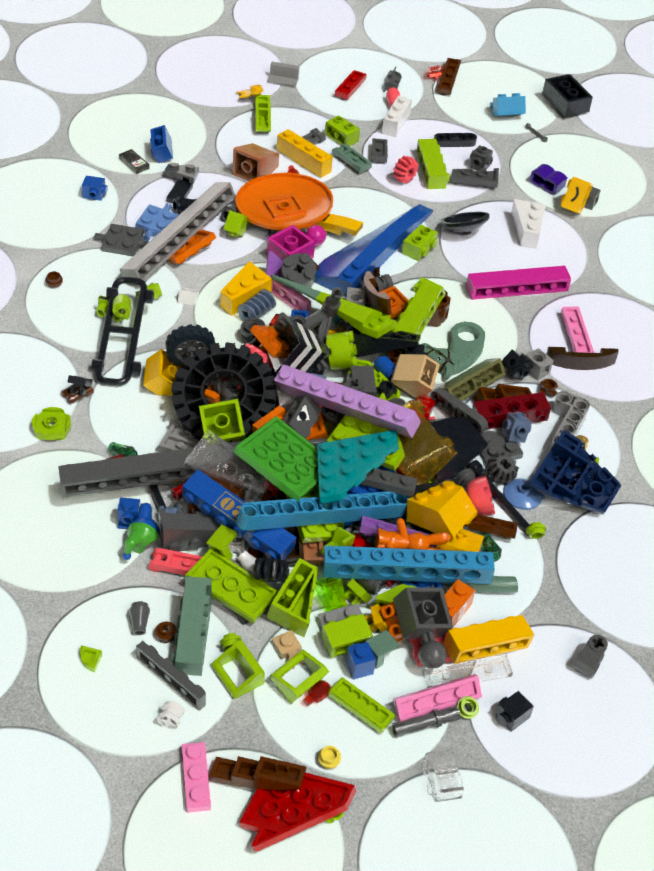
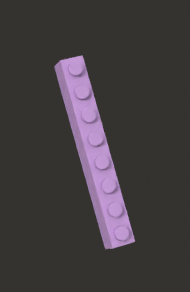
(348, 401)

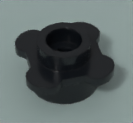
(387, 388)

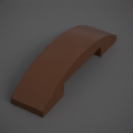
(378, 301)

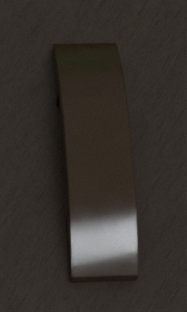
(582, 360)

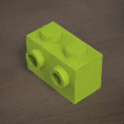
(342, 131)
(419, 242)
(345, 633)

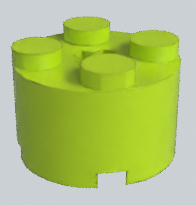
(342, 350)

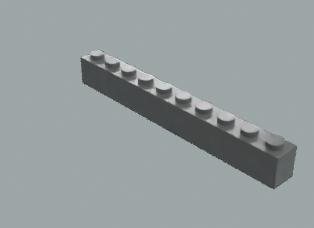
(125, 472)

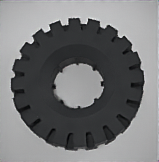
(217, 363)

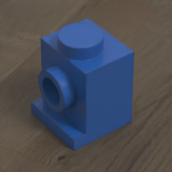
(127, 511)

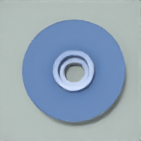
(522, 495)

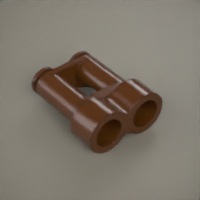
(73, 398)

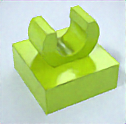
(357, 591)

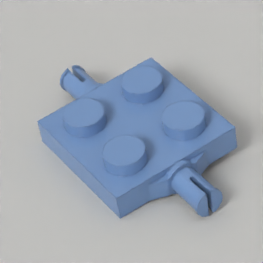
(155, 220)

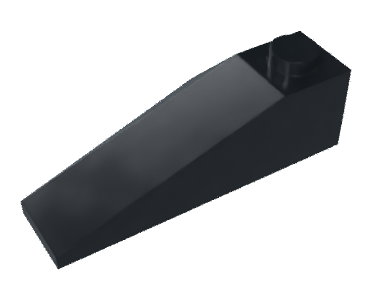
(390, 341)

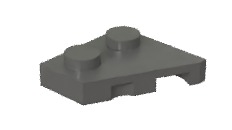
(179, 171)

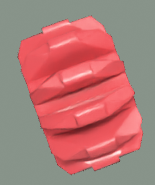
(405, 169)

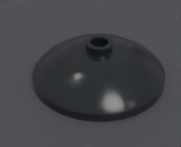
(465, 222)

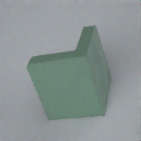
(382, 645)

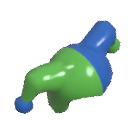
(141, 531)

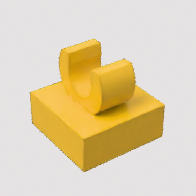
(377, 618)

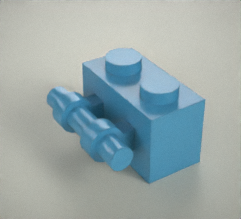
(508, 105)

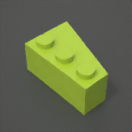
(295, 599)

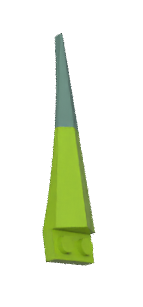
(362, 318)

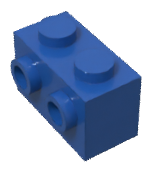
(161, 144)

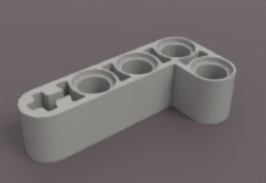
(574, 411)

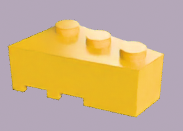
(243, 286)

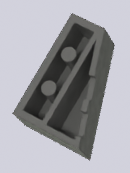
(185, 531)

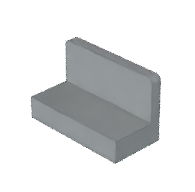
(284, 74)

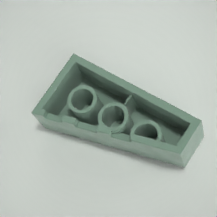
(193, 626)

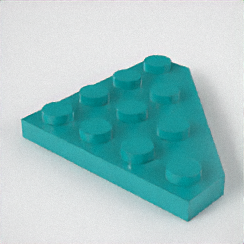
(347, 461)

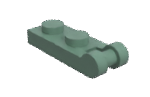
(352, 158)

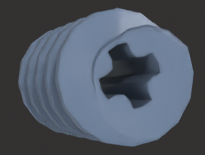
(257, 305)

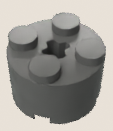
(299, 269)

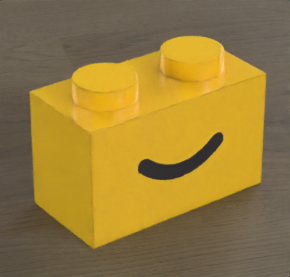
(576, 194)

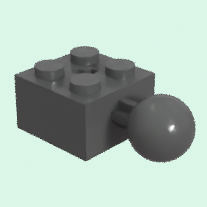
(424, 616)

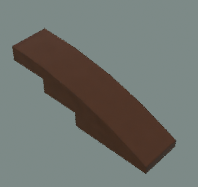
(260, 774)

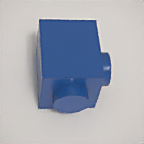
(94, 188)
(360, 660)

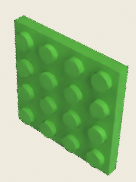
(282, 458)

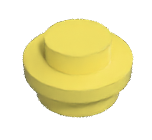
(329, 757)

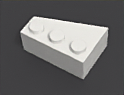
(528, 221)

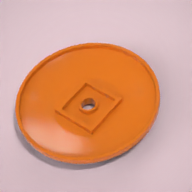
(284, 200)

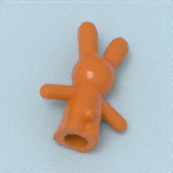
(402, 540)

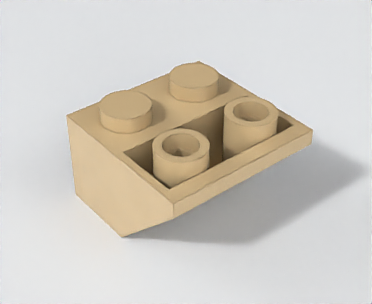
(415, 374)

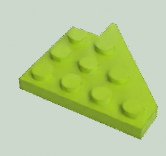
(353, 427)

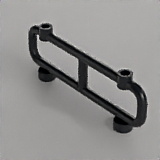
(133, 367)

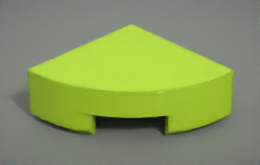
(90, 657)

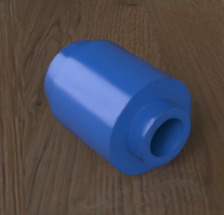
(385, 366)

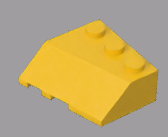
(441, 509)

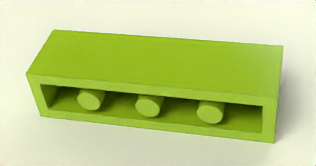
(432, 164)
(420, 308)

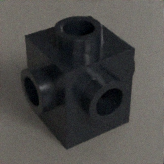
(517, 364)

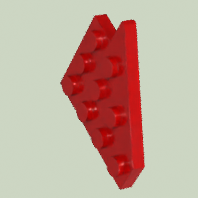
(289, 812)

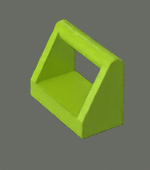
(249, 664)
(292, 694)

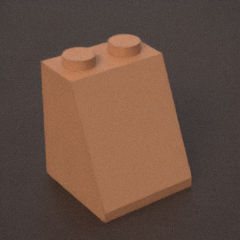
(254, 161)

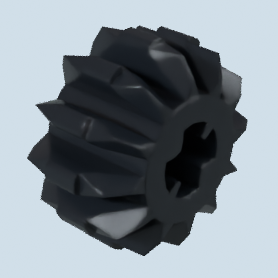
(271, 569)

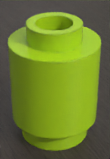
(121, 306)

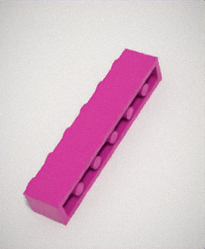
(518, 282)

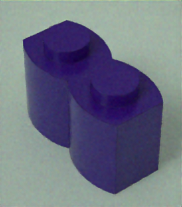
(548, 178)

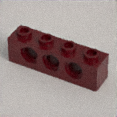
(495, 410)

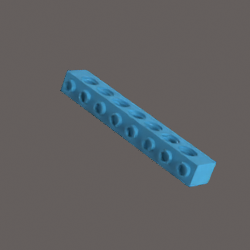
(408, 564)

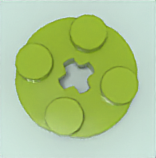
(58, 431)

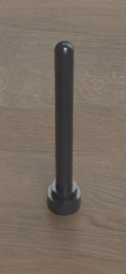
(477, 468)

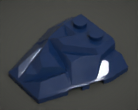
(575, 476)

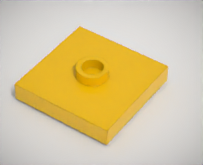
(463, 542)

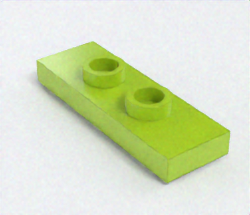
(361, 705)

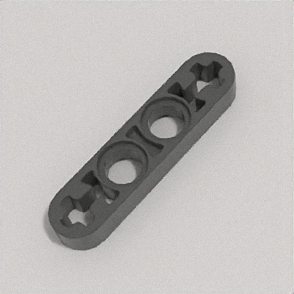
(457, 408)

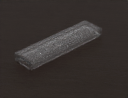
(486, 669)

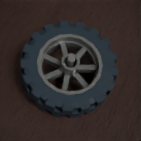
(190, 336)

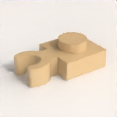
(287, 645)

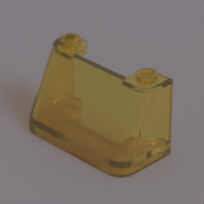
(427, 450)

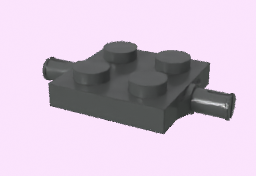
(122, 240)

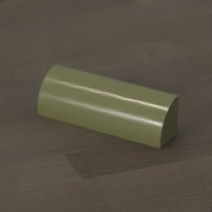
(475, 377)

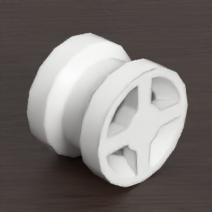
(171, 714)

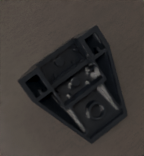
(467, 444)

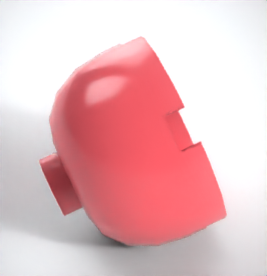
(480, 495)

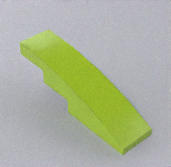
(263, 113)

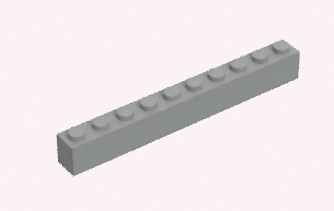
(178, 231)

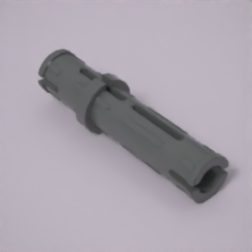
(422, 722)

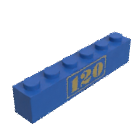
(224, 508)

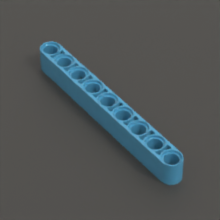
(311, 511)

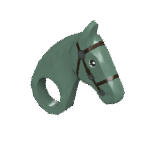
(461, 352)

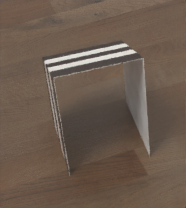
(306, 354)

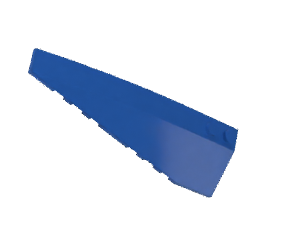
(350, 264)

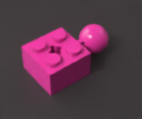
(294, 241)

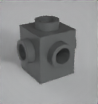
(481, 158)

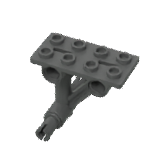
(318, 320)

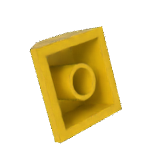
(159, 374)

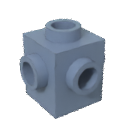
(516, 427)

